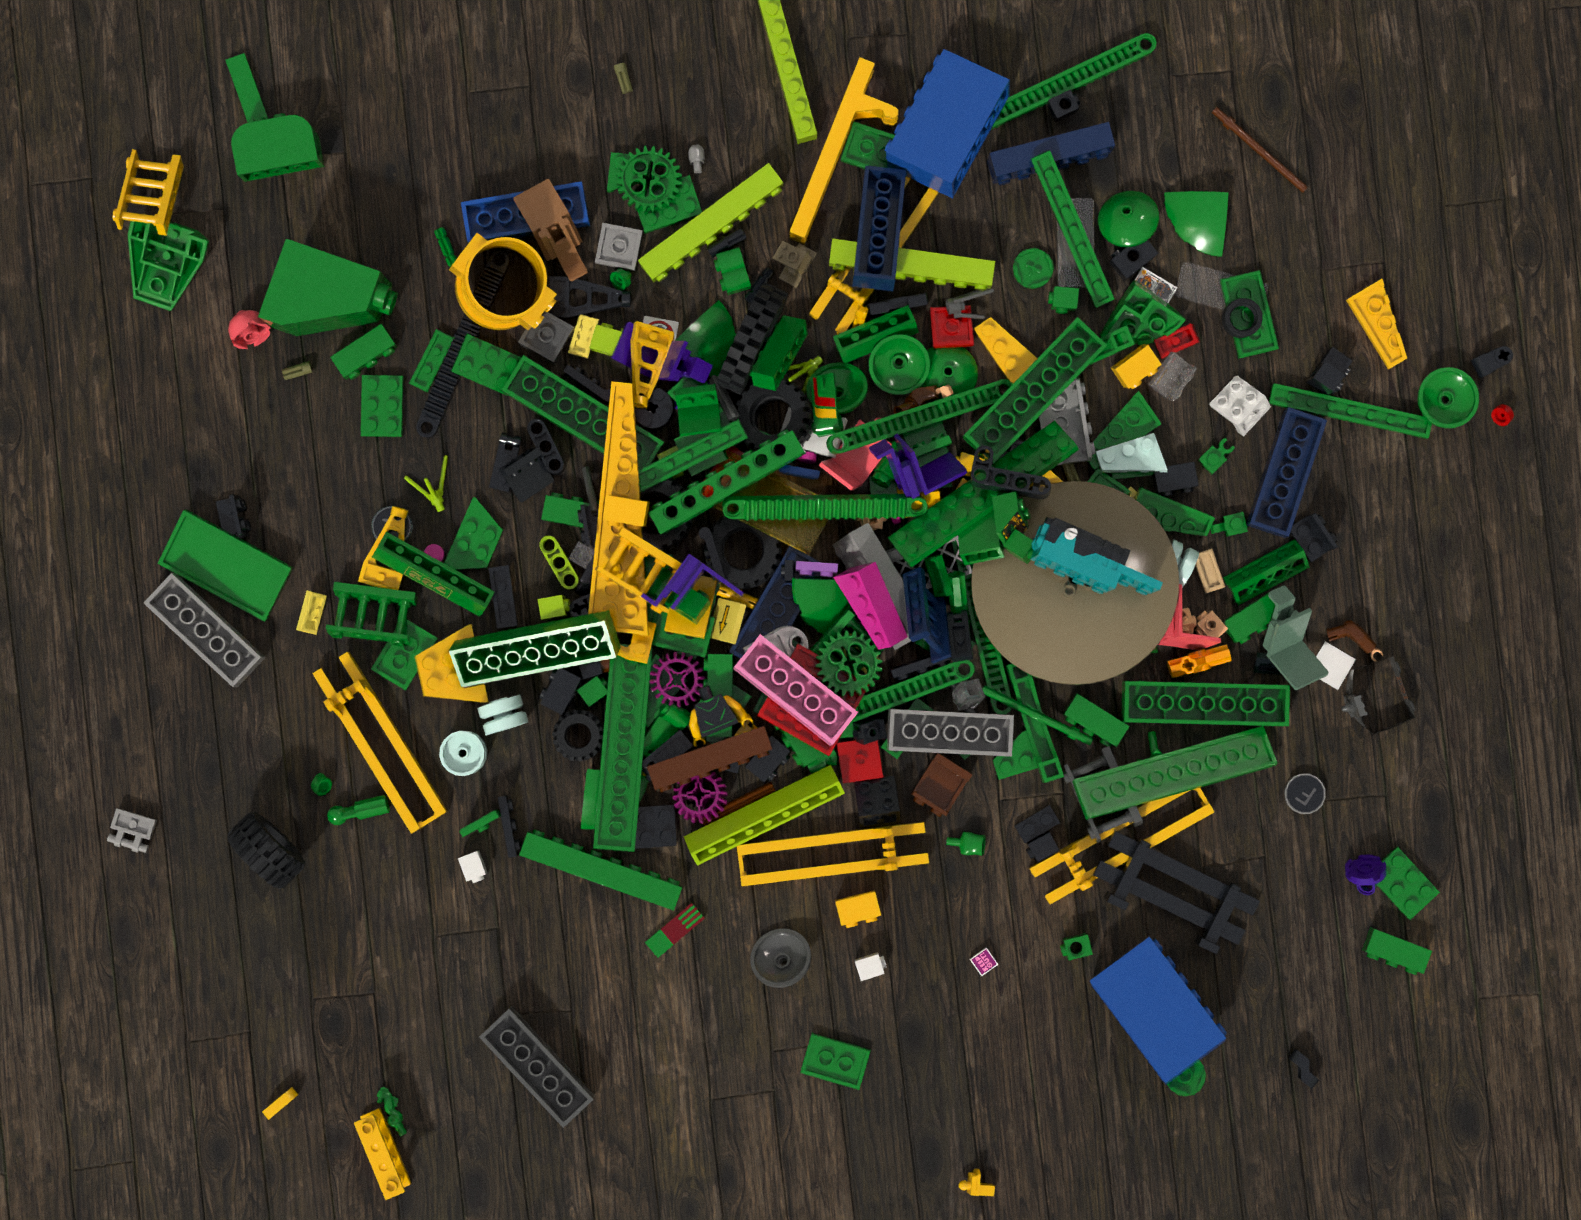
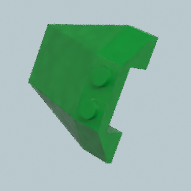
(163, 263)

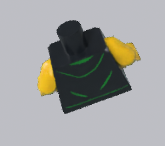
(715, 714)

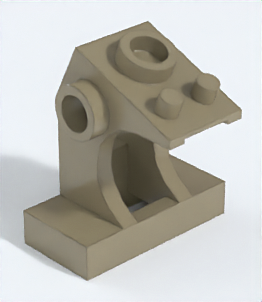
(795, 261)

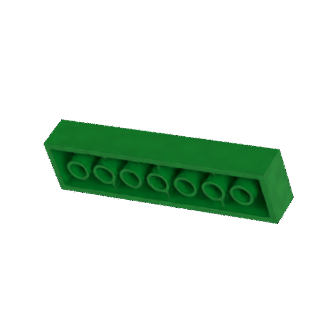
(1035, 390)
(570, 408)
(535, 648)
(1205, 703)

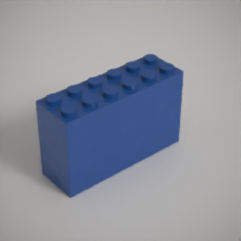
(947, 122)
(1158, 1010)

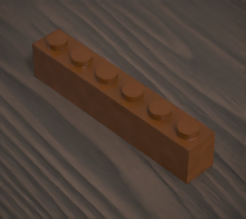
(708, 758)

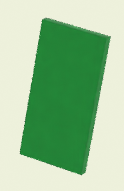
(225, 565)

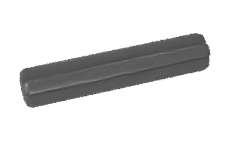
(725, 400)

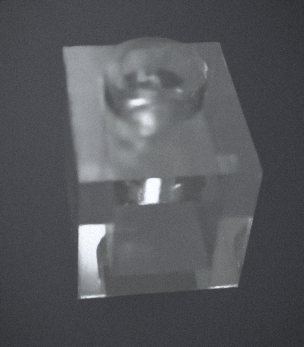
(968, 694)

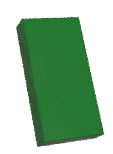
(938, 576)

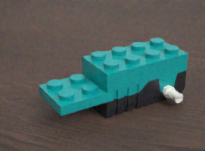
(1086, 558)

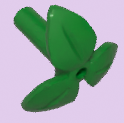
(1153, 745)

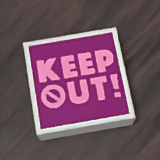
(983, 961)

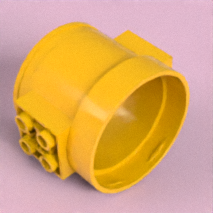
(530, 318)

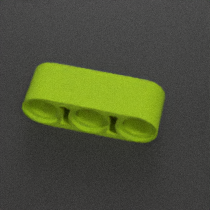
(552, 555)

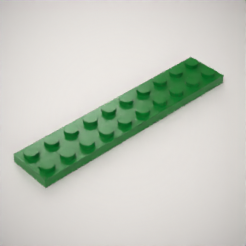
(970, 503)
(622, 754)
(1174, 772)

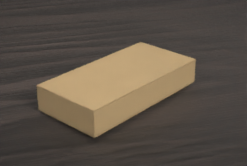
(1209, 571)

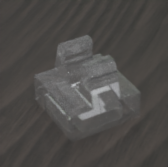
(581, 555)

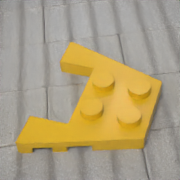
(439, 675)

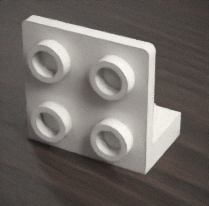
(1241, 404)

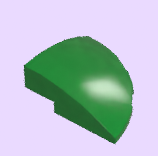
(1199, 218)
(1144, 314)
(710, 337)
(819, 601)
(590, 797)

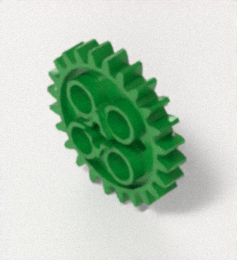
(667, 181)
(866, 658)

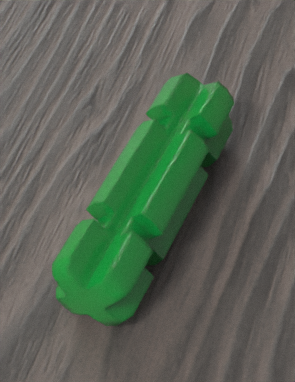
(445, 246)

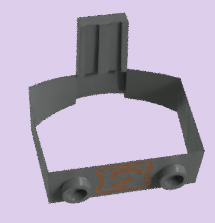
(1355, 706)

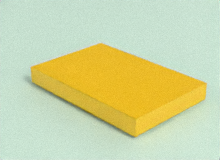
(681, 625)

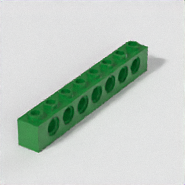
(660, 511)

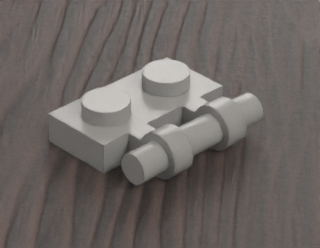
(133, 824)

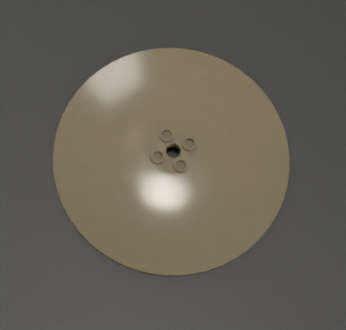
(1066, 628)

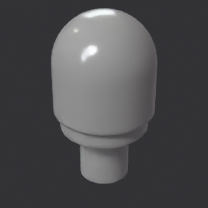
(696, 157)

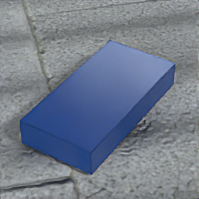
(800, 472)

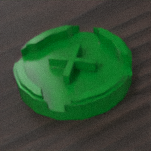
(1033, 268)

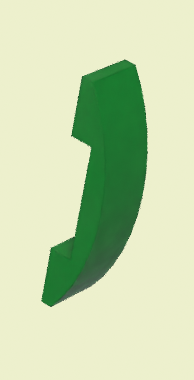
(1116, 342)

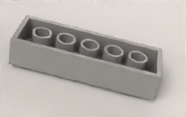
(864, 547)
(204, 630)
(950, 732)

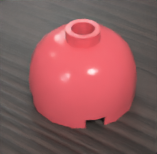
(248, 329)

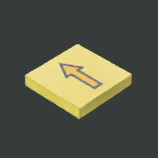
(728, 620)

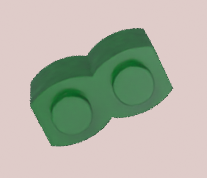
(733, 271)

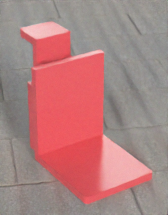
(852, 466)
(1176, 638)

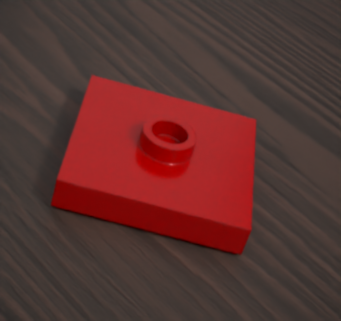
(950, 331)
(859, 761)

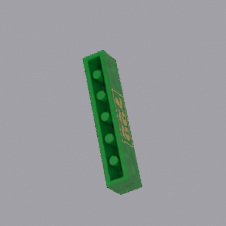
(433, 574)

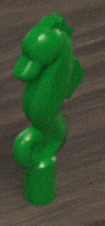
(390, 1102)

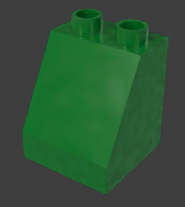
(323, 292)

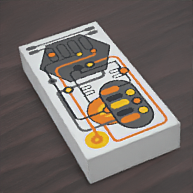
(1156, 284)

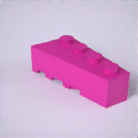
(872, 604)

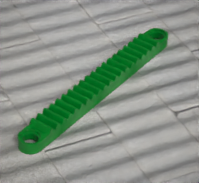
(1075, 78)
(917, 417)
(823, 506)
(989, 656)
(911, 689)

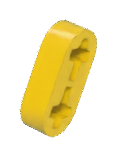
(281, 1102)

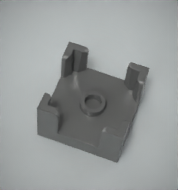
(548, 337)

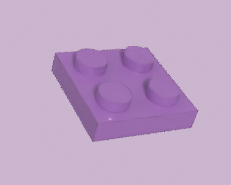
(824, 569)

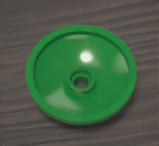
(1129, 228)
(961, 363)
(904, 377)
(850, 385)
(1459, 391)

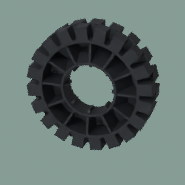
(752, 337)

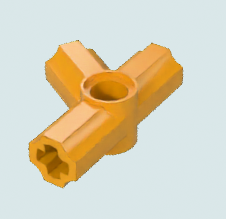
(1199, 661)

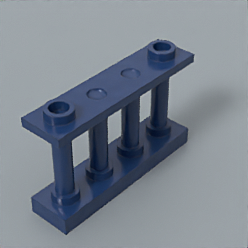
(926, 615)

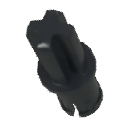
(726, 242)

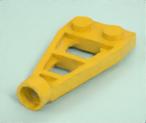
(654, 338)
(378, 575)
(639, 647)

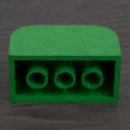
(275, 147)

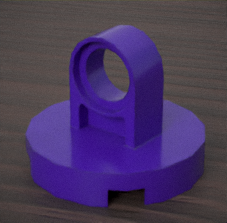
(1365, 871)

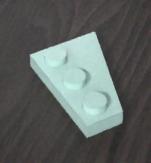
(1134, 455)

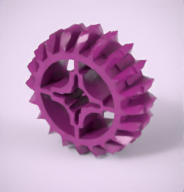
(665, 665)
(701, 804)

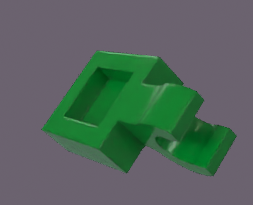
(1231, 524)

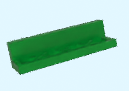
(1266, 568)

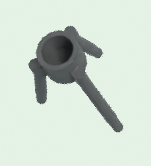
(956, 304)

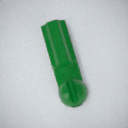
(959, 598)
(362, 809)

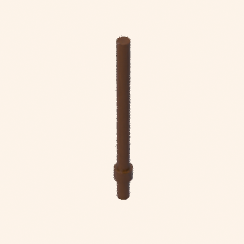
(1229, 123)

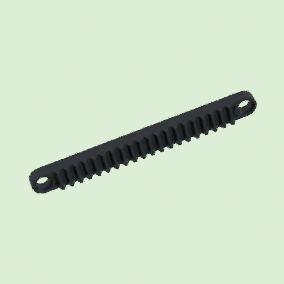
(447, 381)

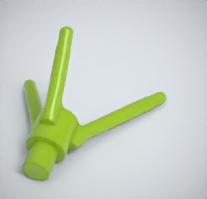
(807, 368)
(434, 496)

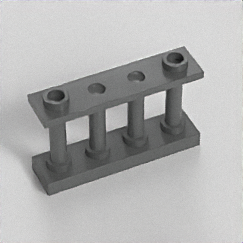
(1106, 760)

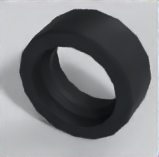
(1230, 329)

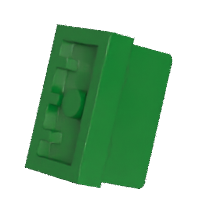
(698, 410)
(927, 439)

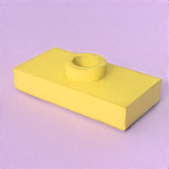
(582, 336)
(311, 612)

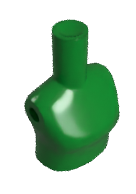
(969, 843)

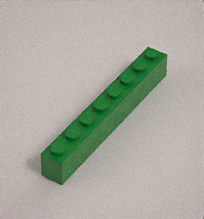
(601, 870)

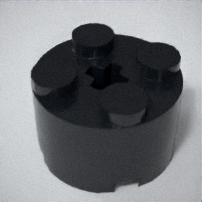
(663, 413)

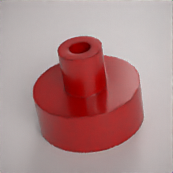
(1502, 415)

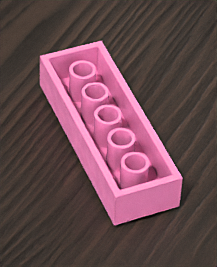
(795, 690)

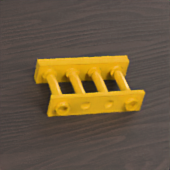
(165, 203)
(644, 549)
(382, 1153)

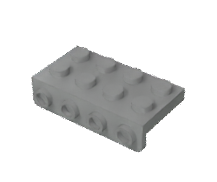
(1070, 415)

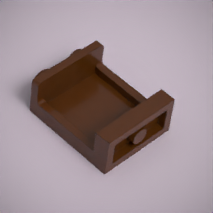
(940, 785)

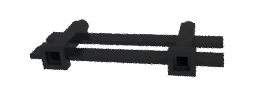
(1127, 882)

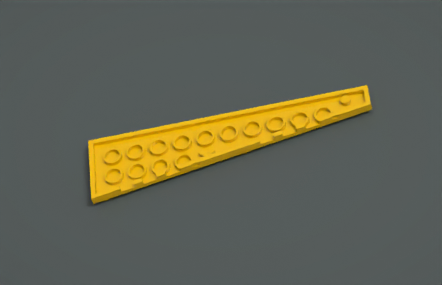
(619, 479)

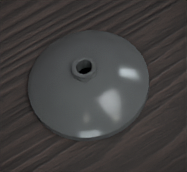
(775, 948)

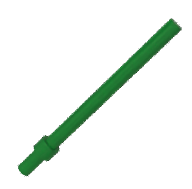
(1072, 732)

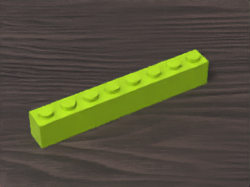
(788, 70)
(711, 222)
(924, 266)
(764, 815)

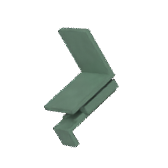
(1286, 642)

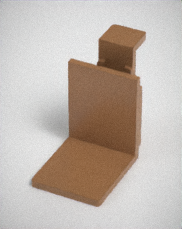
(552, 227)

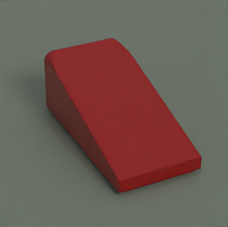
(1177, 341)

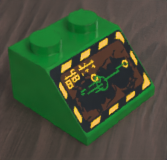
(1009, 515)

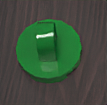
(1189, 1081)

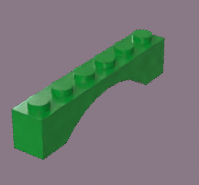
(1037, 732)

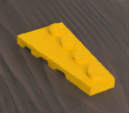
(1376, 318)
(1005, 349)

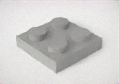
(618, 246)

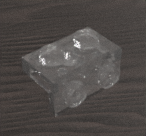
(1172, 377)

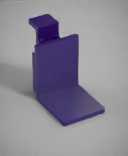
(676, 365)
(910, 475)
(684, 581)

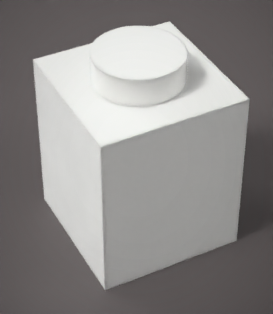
(473, 866)
(870, 966)

